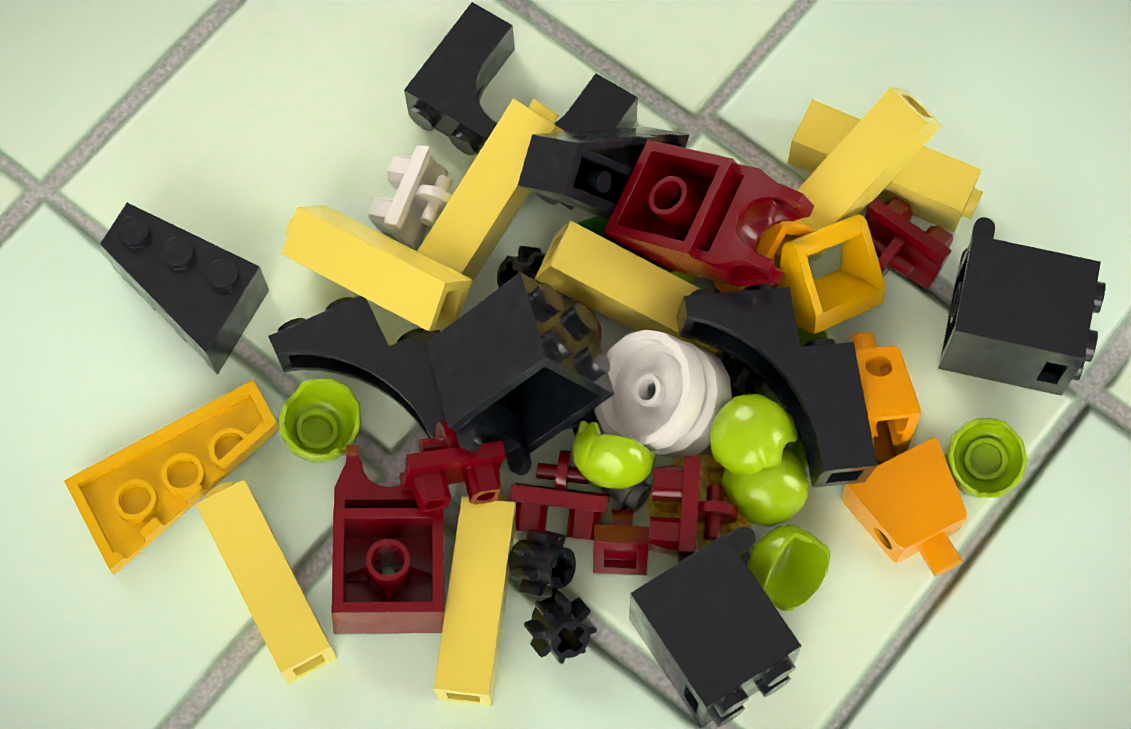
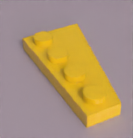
(159, 478)

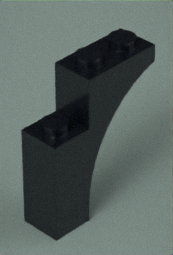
(352, 344)
(813, 382)

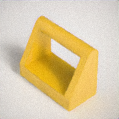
(840, 294)

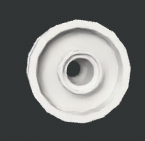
(663, 393)

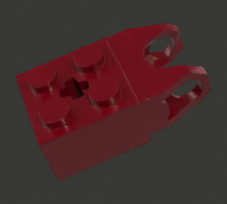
(702, 214)
(380, 530)

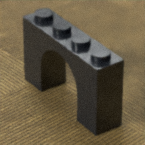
(453, 79)

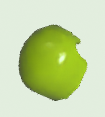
(320, 420)
(750, 434)
(610, 458)
(986, 458)
(770, 494)
(789, 565)

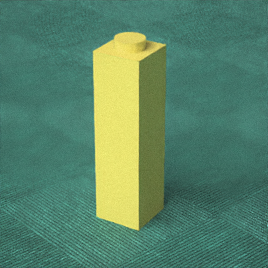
(867, 159)
(931, 182)
(488, 192)
(376, 267)
(615, 282)
(265, 580)
(475, 602)

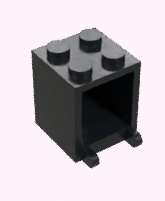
(1021, 313)
(519, 369)
(715, 630)

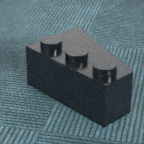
(588, 165)
(187, 280)

